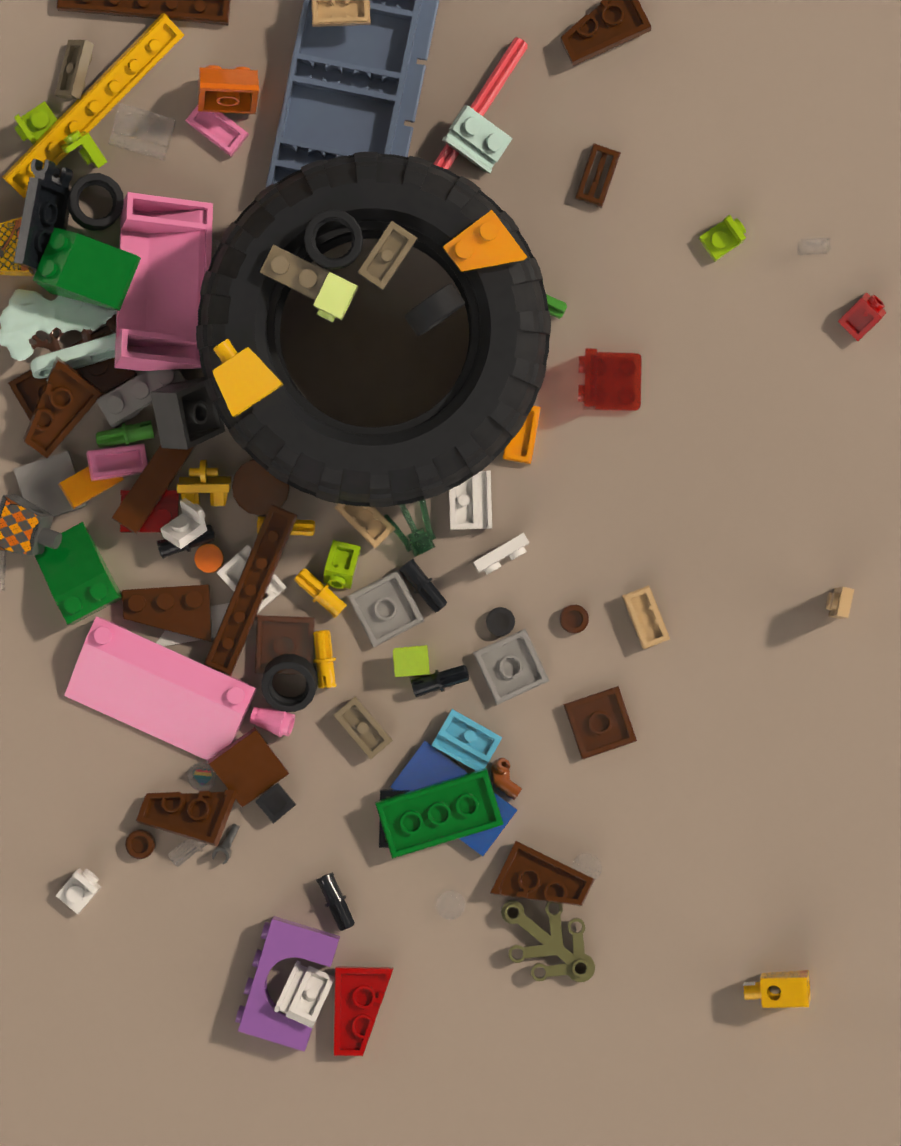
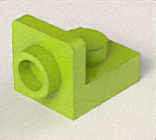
(35, 122)
(90, 152)
(723, 237)
(341, 564)

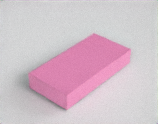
(218, 130)
(117, 461)

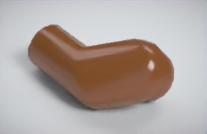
(501, 778)

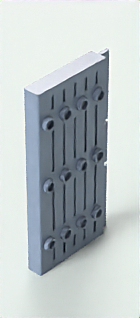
(353, 86)

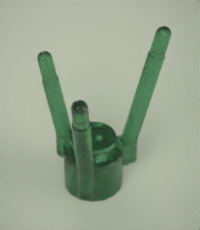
(419, 540)

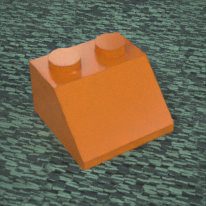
(228, 90)

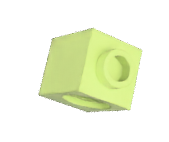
(334, 297)

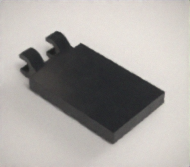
(43, 211)

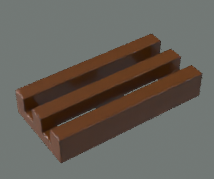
(590, 197)

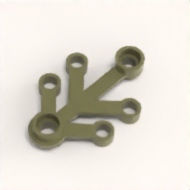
(551, 943)

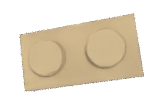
(839, 602)

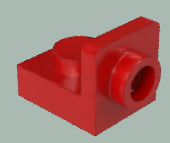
(863, 316)

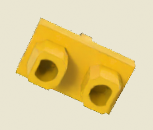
(199, 482)

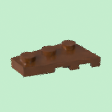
(604, 29)
(60, 407)
(174, 609)
(189, 815)
(540, 878)

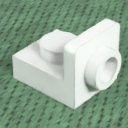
(186, 526)
(79, 890)

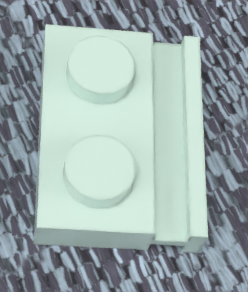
(477, 139)

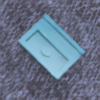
(466, 741)

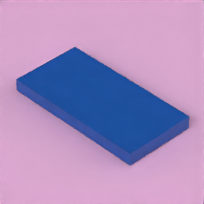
(430, 767)

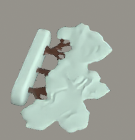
(32, 312)

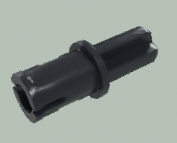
(167, 548)
(423, 586)
(439, 680)
(336, 901)

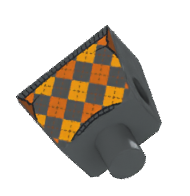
(25, 527)

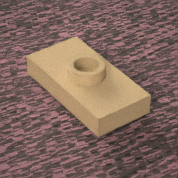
(340, 13)
(367, 522)
(646, 617)

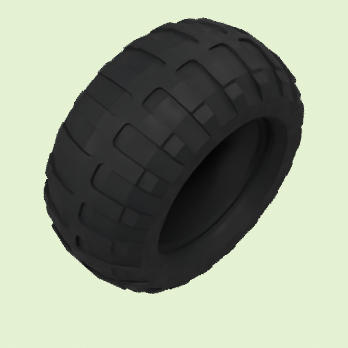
(503, 310)

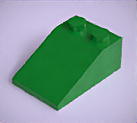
(86, 269)
(78, 575)

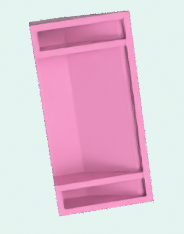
(164, 297)
(158, 690)

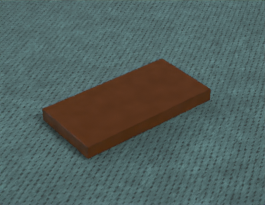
(101, 374)

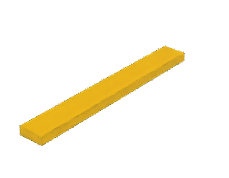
(98, 98)

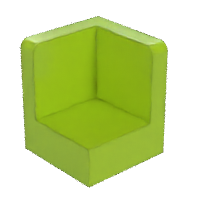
(411, 661)

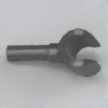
(225, 847)

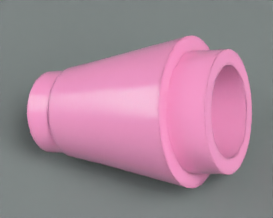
(273, 720)

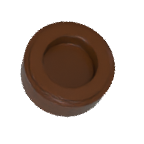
(574, 618)
(140, 844)

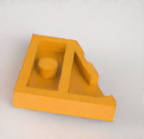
(484, 245)

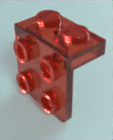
(610, 380)

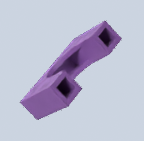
(283, 941)

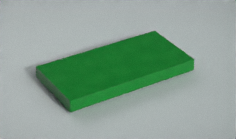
(439, 813)

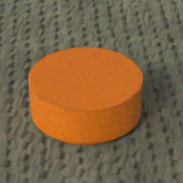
(209, 558)

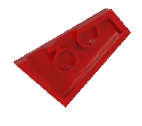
(357, 1003)

